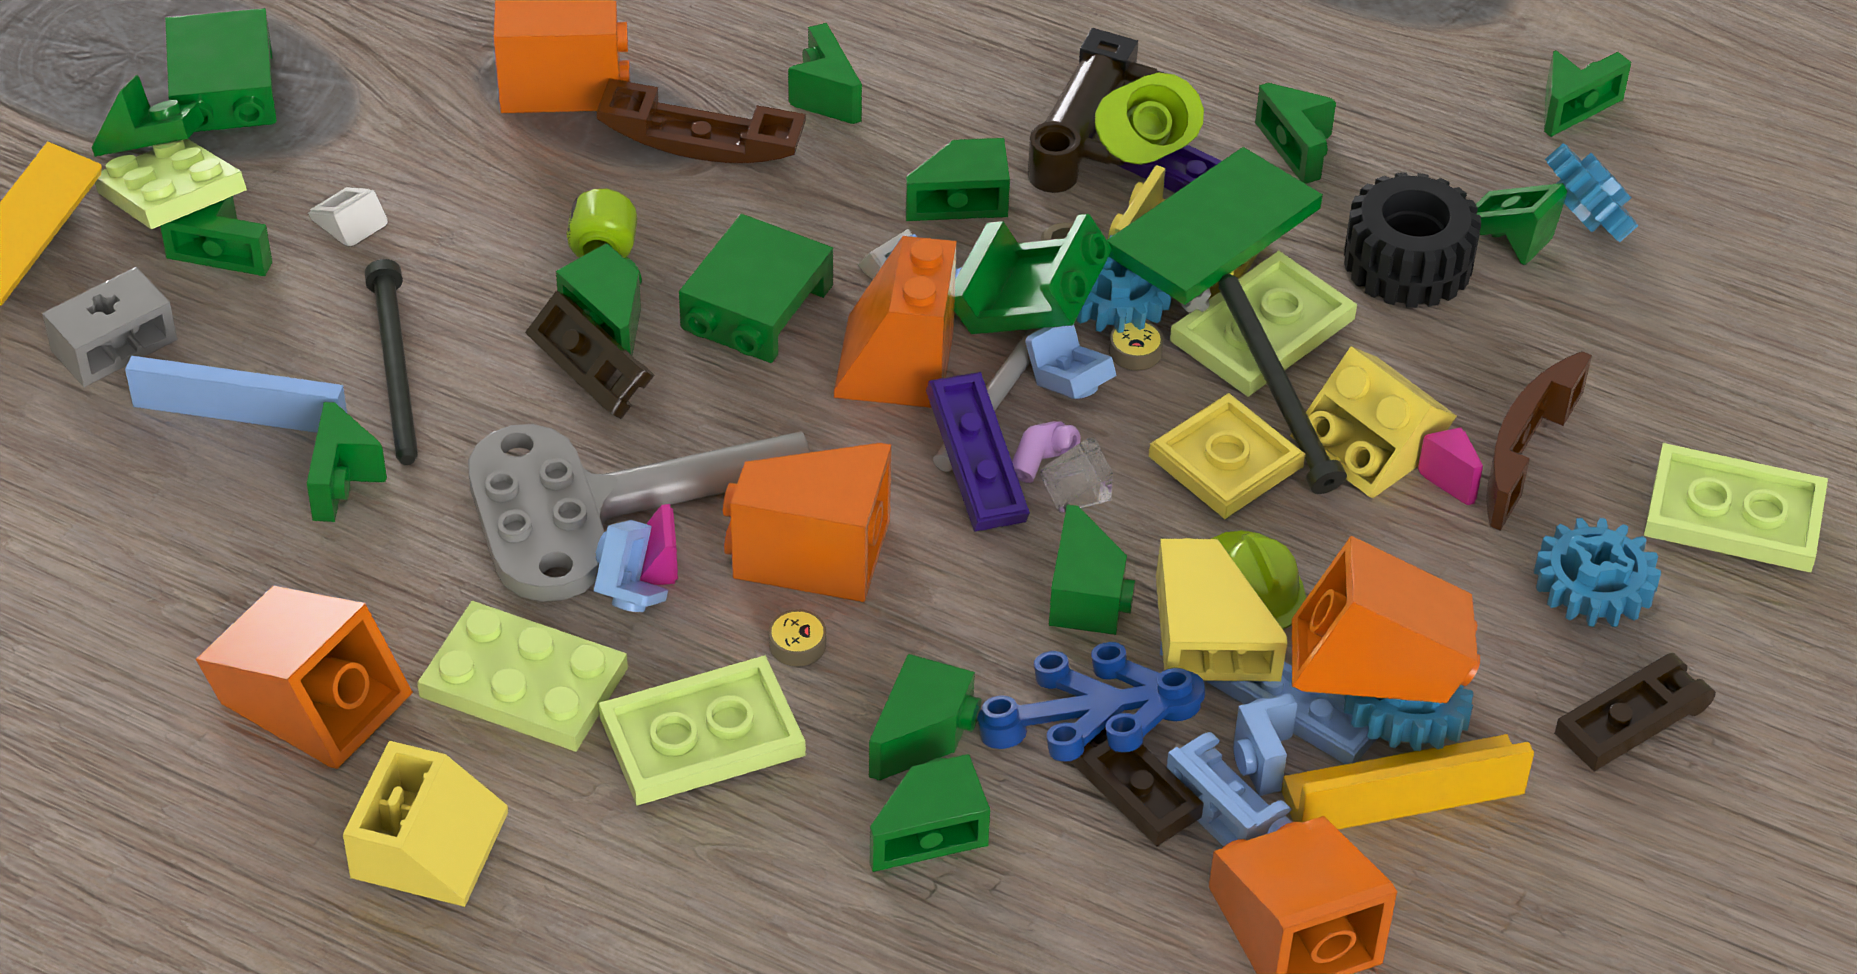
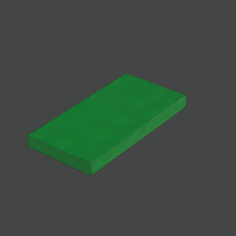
(1213, 225)

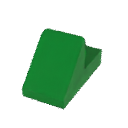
(825, 79)
(1579, 93)
(137, 125)
(1296, 127)
(1523, 215)
(218, 240)
(341, 455)

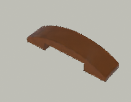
(698, 133)
(1549, 397)

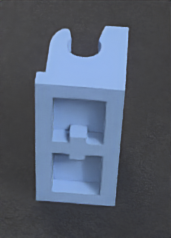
(1230, 804)

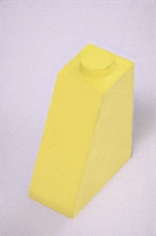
(1214, 616)

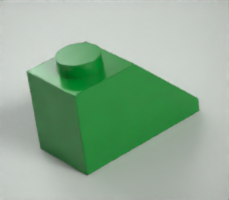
(960, 182)
(606, 290)
(1088, 578)
(922, 716)
(931, 815)

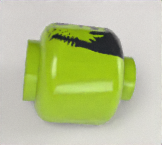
(601, 218)

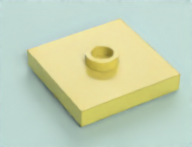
(1226, 455)

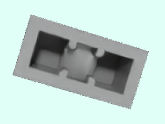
(109, 325)

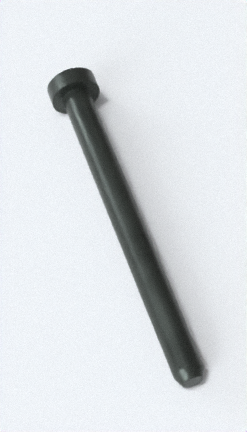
(383, 279)
(1324, 473)

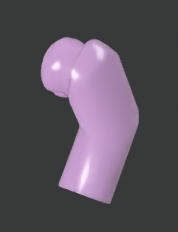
(1042, 442)

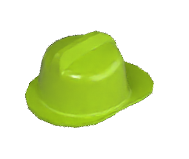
(1149, 118)
(1269, 570)

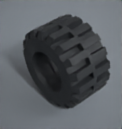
(1412, 239)

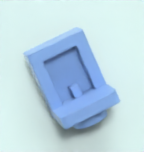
(1065, 365)
(621, 562)
(1259, 737)

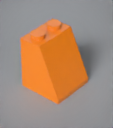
(557, 53)
(901, 326)
(811, 520)
(1383, 630)
(307, 672)
(1304, 900)

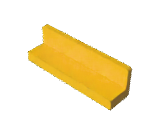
(39, 208)
(1410, 782)

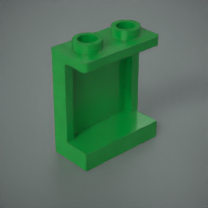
(222, 66)
(1029, 283)
(753, 286)

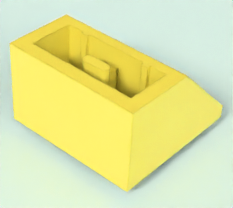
(1374, 421)
(423, 826)

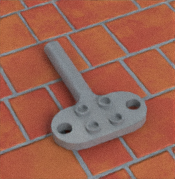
(551, 510)

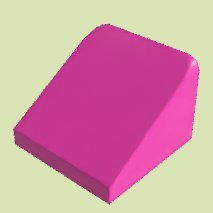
(1451, 464)
(661, 552)

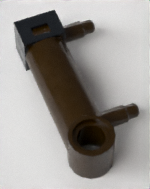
(1069, 132)

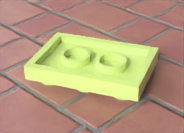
(168, 182)
(1292, 308)
(1736, 507)
(523, 675)
(701, 730)

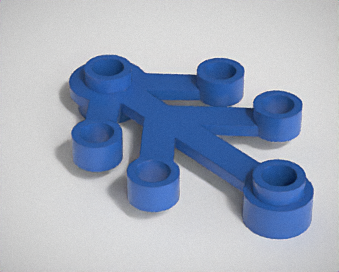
(1160, 696)

